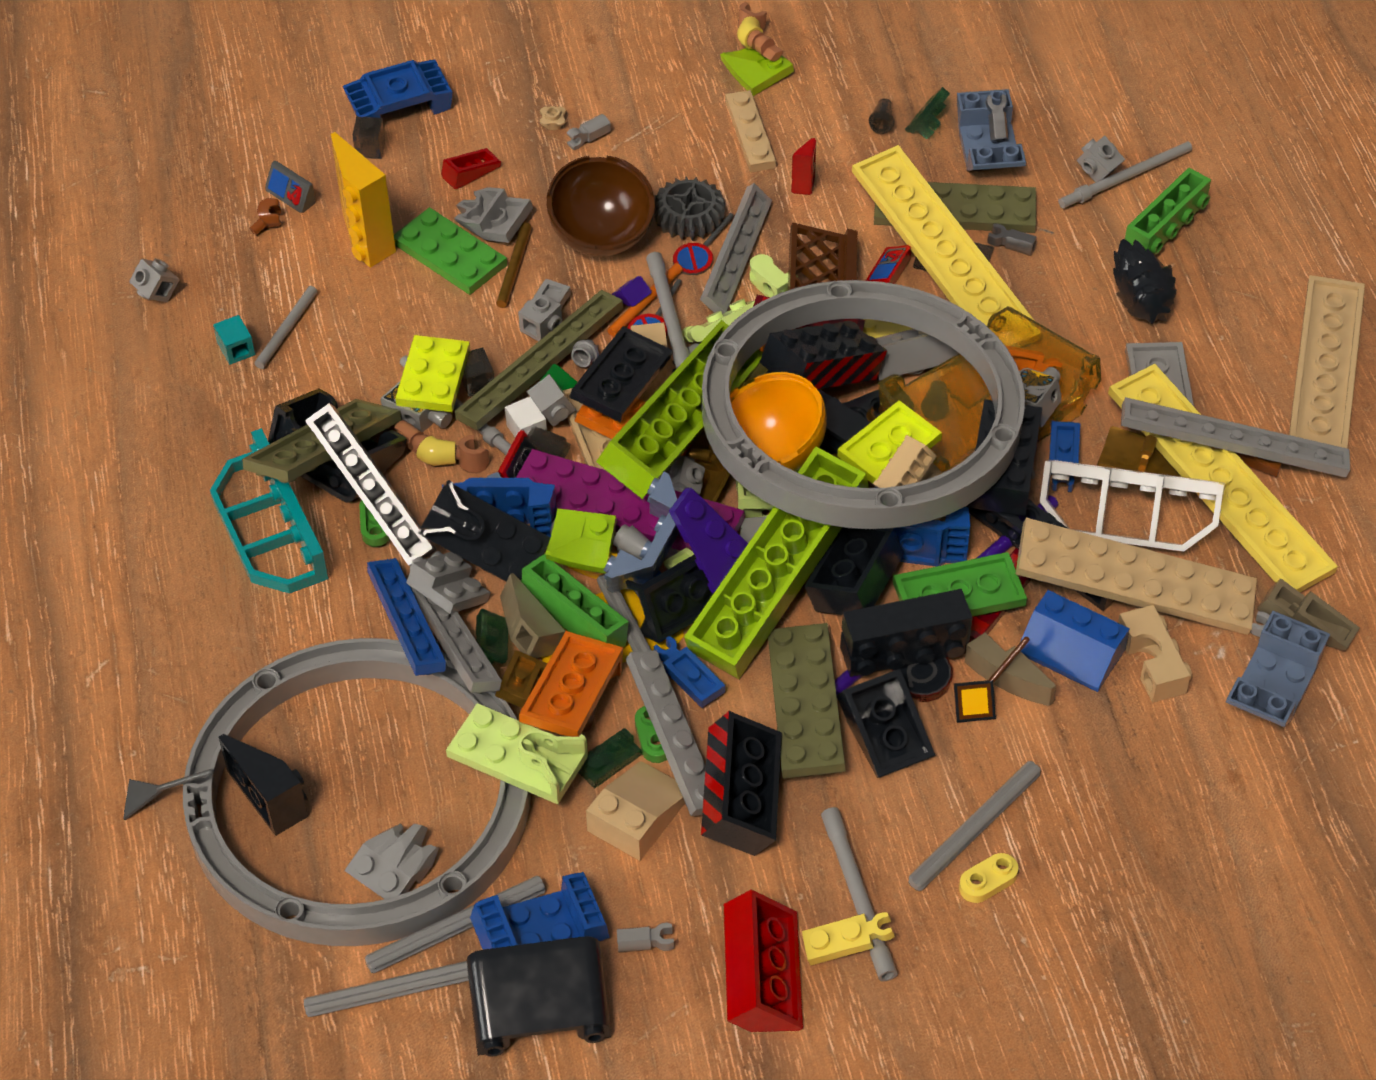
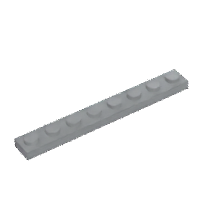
(1235, 437)

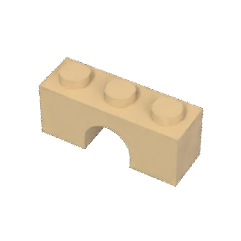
(1165, 673)

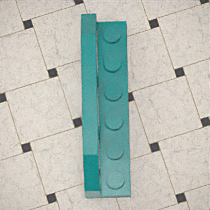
(290, 511)

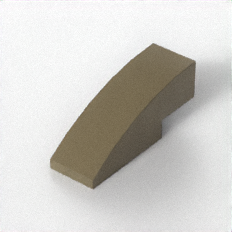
(1311, 611)
(1019, 678)

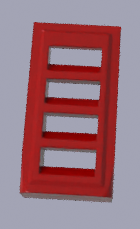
(460, 169)

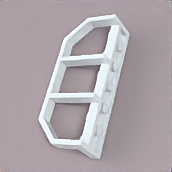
(1148, 482)

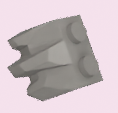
(493, 214)
(393, 860)

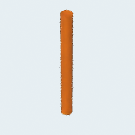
(633, 311)

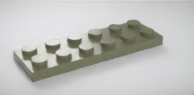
(984, 205)
(303, 451)
(805, 701)

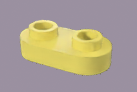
(991, 877)

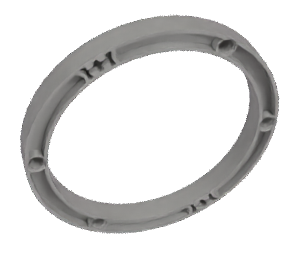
(854, 505)
(327, 922)

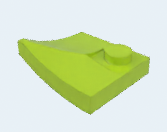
(755, 70)
(582, 539)

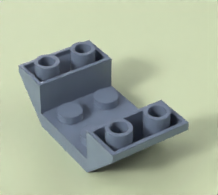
(975, 132)
(627, 566)
(1279, 669)

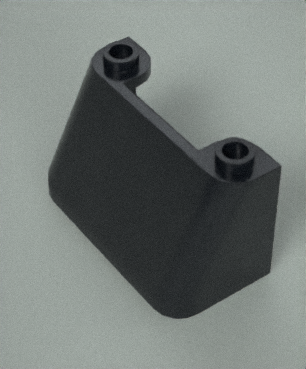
(292, 416)
(537, 992)

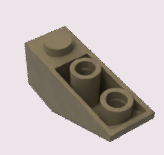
(527, 620)

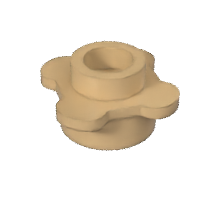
(552, 117)

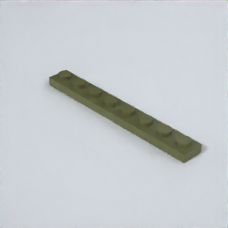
(538, 360)

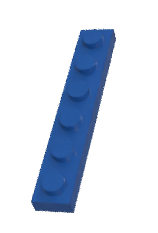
(406, 617)

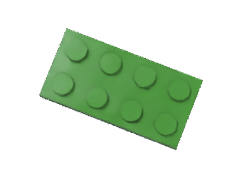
(450, 251)
(986, 582)

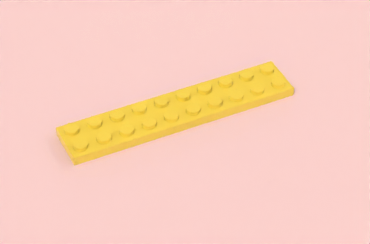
(934, 235)
(1247, 504)

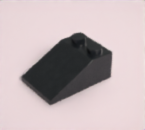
(886, 723)
(266, 783)

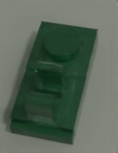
(925, 119)
(492, 636)
(609, 758)

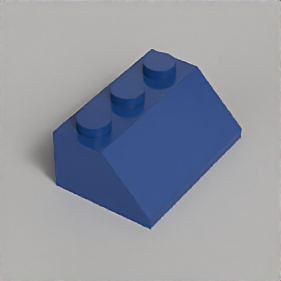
(1074, 640)

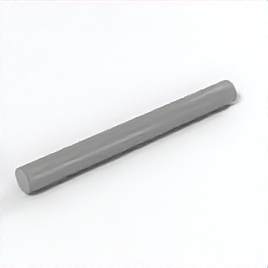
(285, 327)

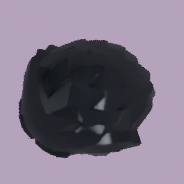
(1143, 282)

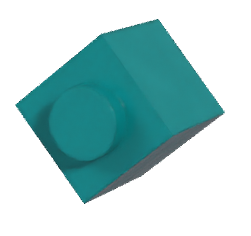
(234, 339)

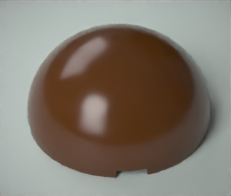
(600, 205)

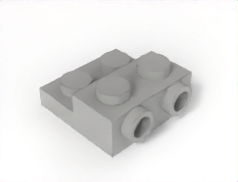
(447, 582)

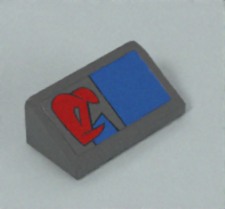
(290, 187)

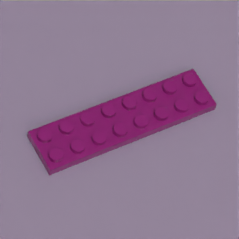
(597, 491)

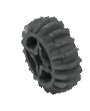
(689, 208)

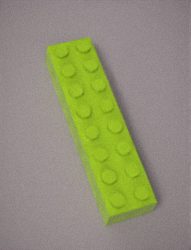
(666, 421)
(767, 576)

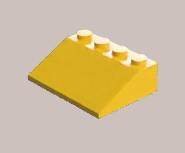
(363, 203)

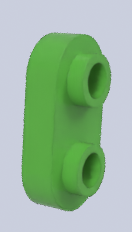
(370, 527)
(646, 737)

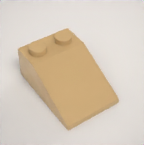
(635, 809)

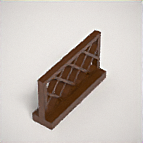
(843, 255)

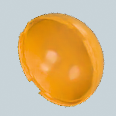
(781, 416)

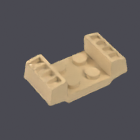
(909, 465)

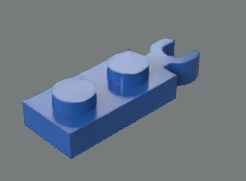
(1064, 447)
(690, 673)

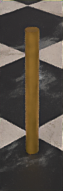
(513, 265)

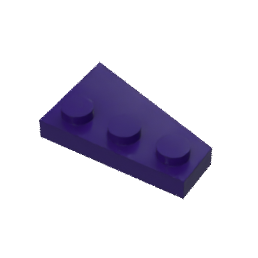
(709, 536)

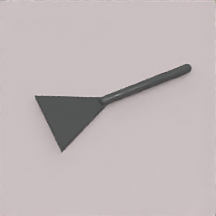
(141, 793)

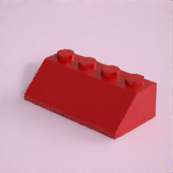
(762, 964)

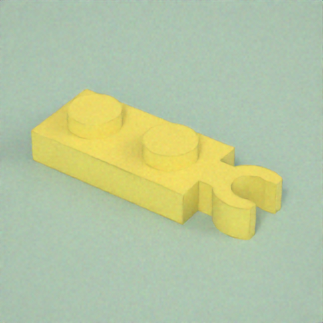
(845, 937)

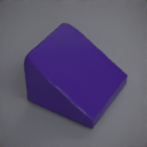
(633, 291)

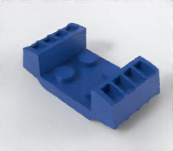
(399, 88)
(518, 497)
(936, 540)
(541, 919)

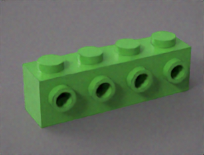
(1170, 211)
(573, 603)

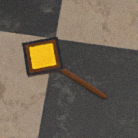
(976, 699)

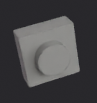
(555, 290)

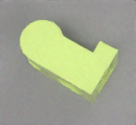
(767, 276)

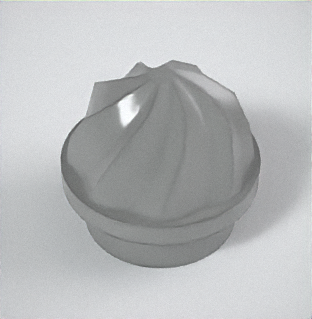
(584, 353)

